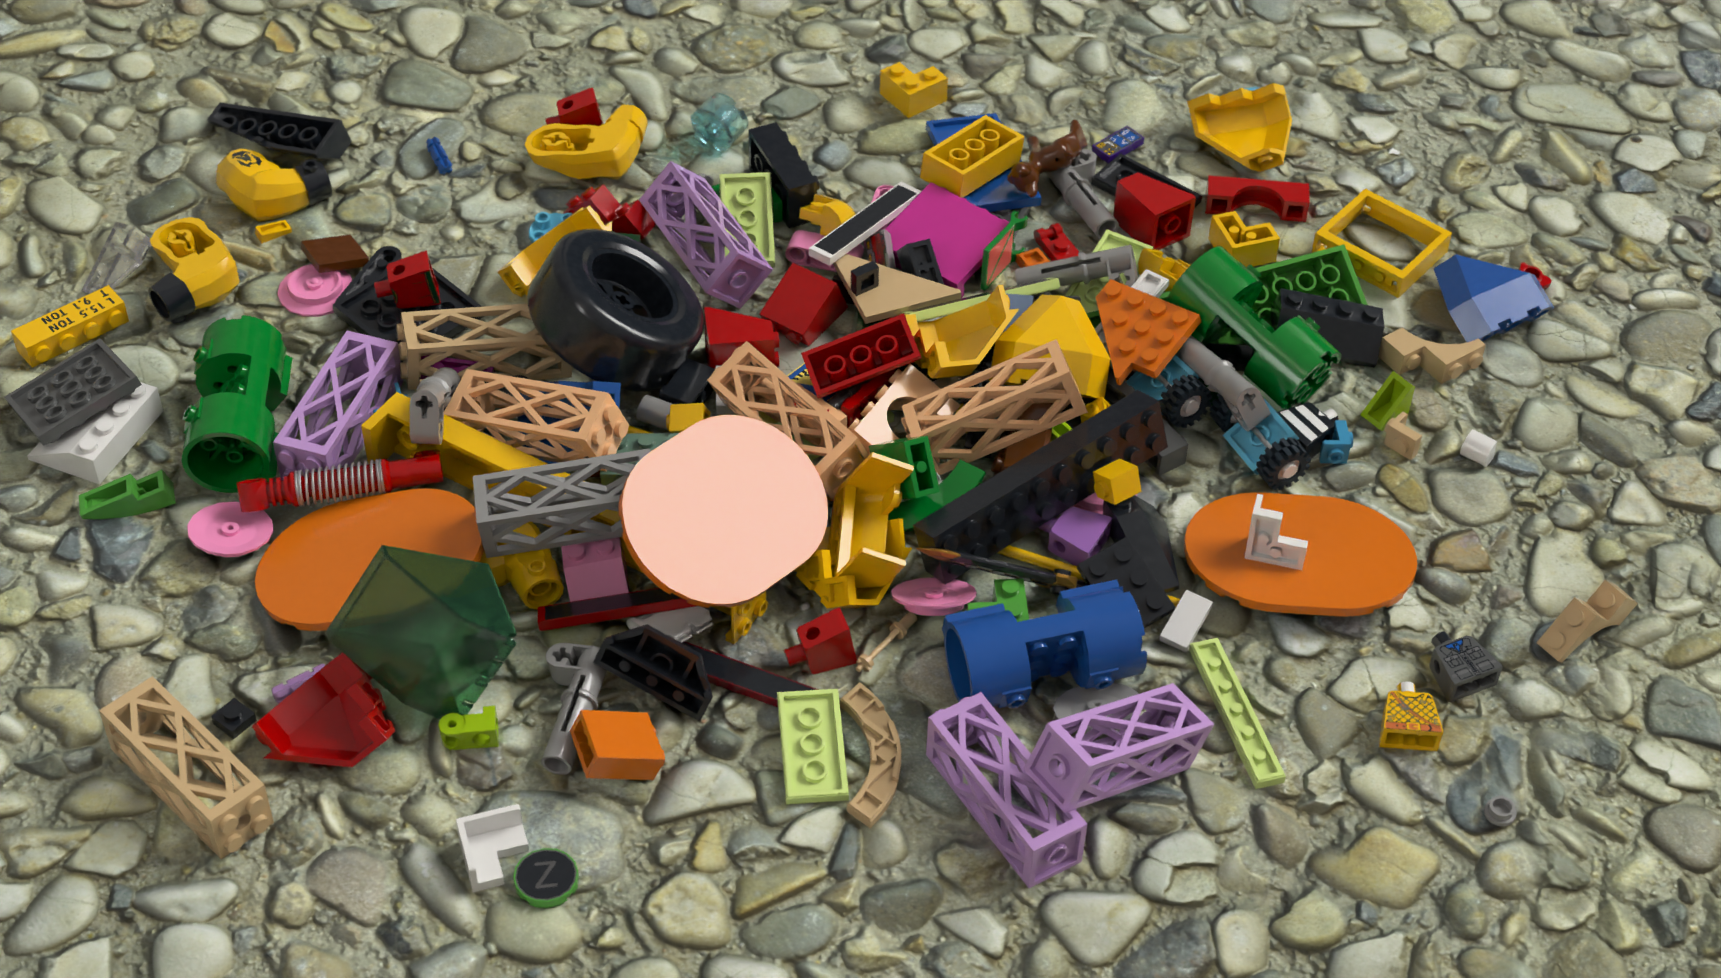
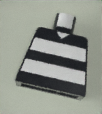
(1310, 425)

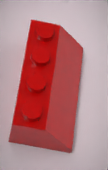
(861, 355)

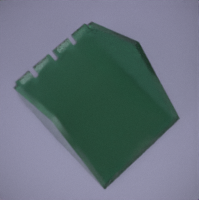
(426, 628)

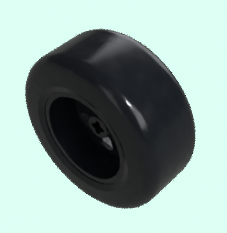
(615, 309)

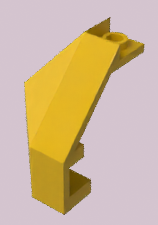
(1245, 124)
(525, 265)
(1064, 320)
(962, 339)
(841, 590)

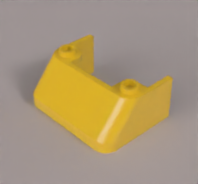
(861, 521)

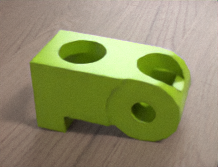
(470, 730)

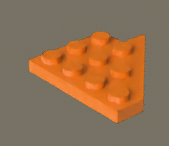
(1142, 329)

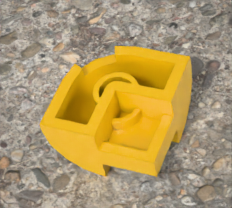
(827, 213)
(1165, 267)

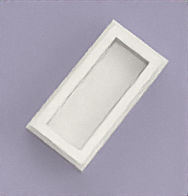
(1186, 621)

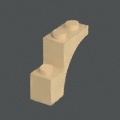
(1442, 361)
(1582, 619)

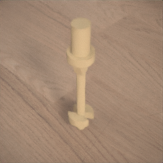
(898, 630)

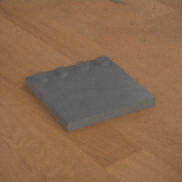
(72, 391)

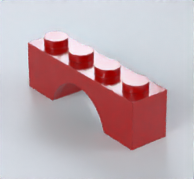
(1284, 198)

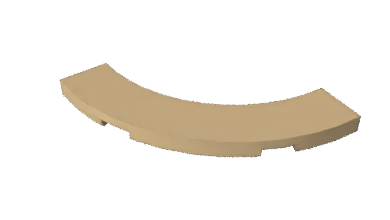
(884, 752)

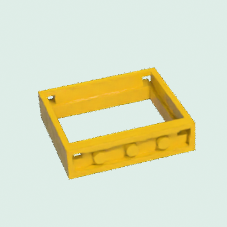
(1371, 267)

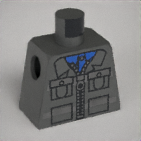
(1462, 666)

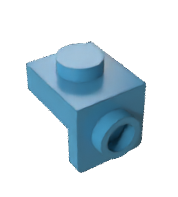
(1338, 448)

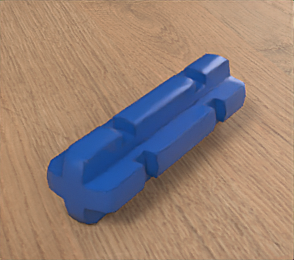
(439, 155)

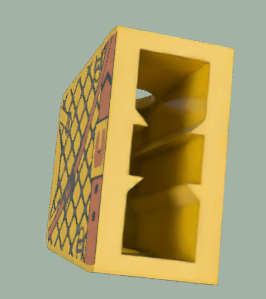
(1410, 720)

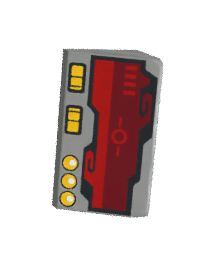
(880, 249)

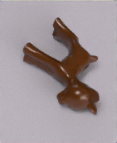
(1047, 159)

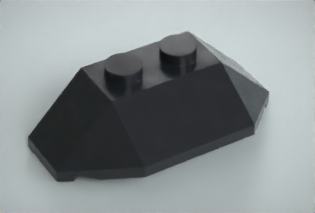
(659, 668)

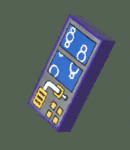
(1118, 143)

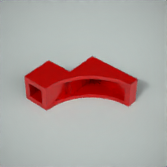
(625, 218)

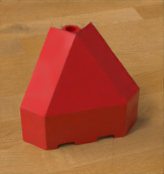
(328, 718)

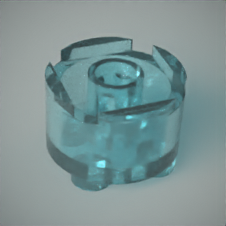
(718, 122)

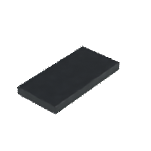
(1123, 167)

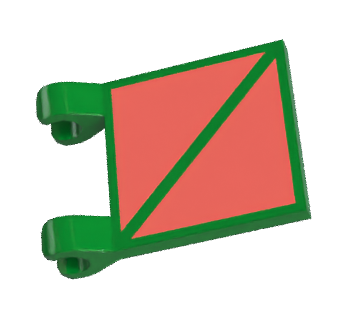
(1001, 251)

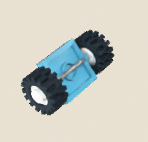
(1177, 390)
(1267, 449)

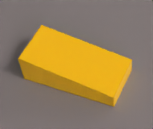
(272, 230)

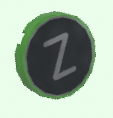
(546, 877)

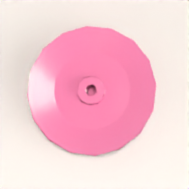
(310, 292)
(228, 531)
(932, 596)

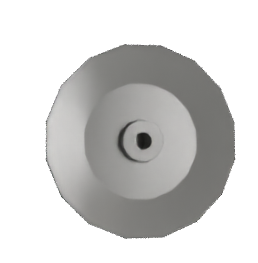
(1081, 699)

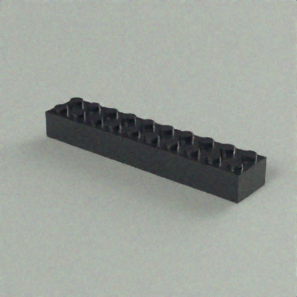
(1041, 484)

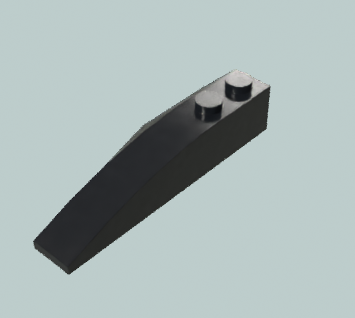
(284, 130)

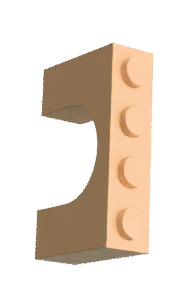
(905, 388)

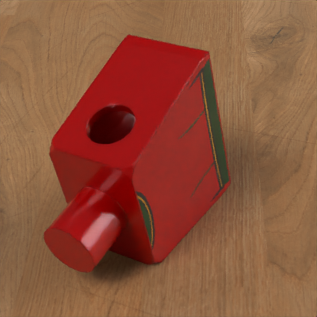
(410, 282)

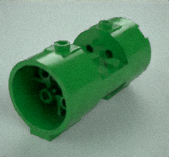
(1286, 362)
(230, 428)

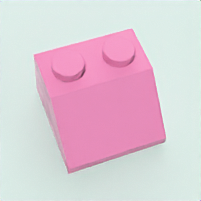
(595, 569)

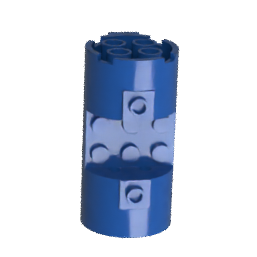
(1091, 636)

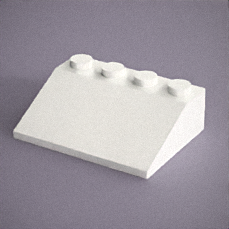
(104, 438)

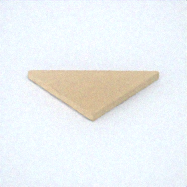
(895, 292)

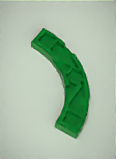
(959, 481)

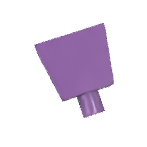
(1077, 534)

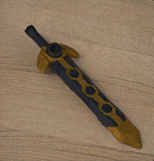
(1056, 581)

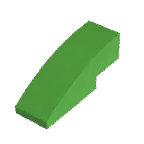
(128, 497)

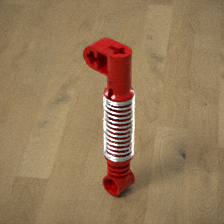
(379, 475)

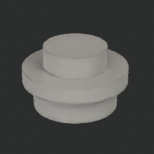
(1500, 811)

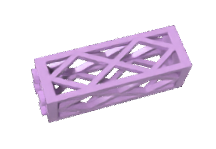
(743, 257)
(357, 377)
(1170, 723)
(950, 735)

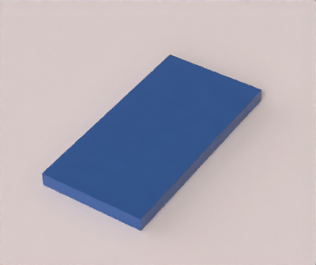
(996, 193)

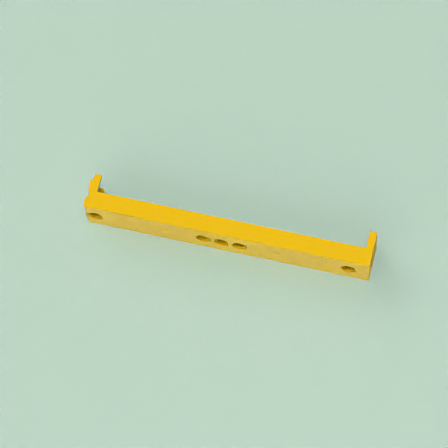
(472, 453)

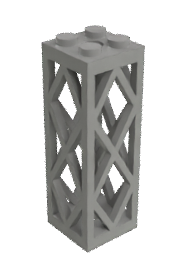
(502, 512)

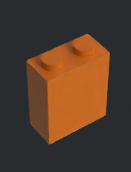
(617, 745)

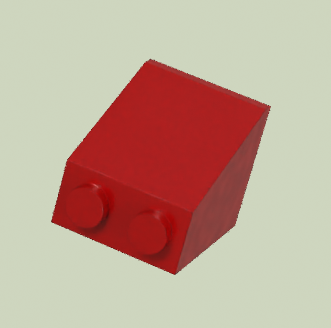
(1153, 210)
(803, 305)
(730, 330)

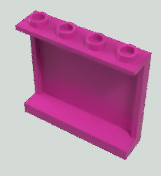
(956, 231)

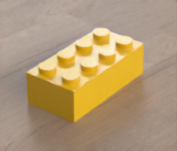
(972, 156)

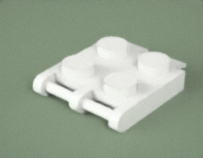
(676, 623)

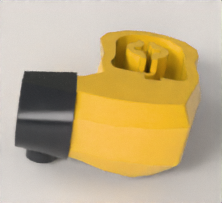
(268, 191)
(200, 266)

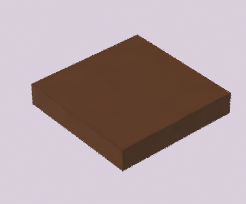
(334, 253)

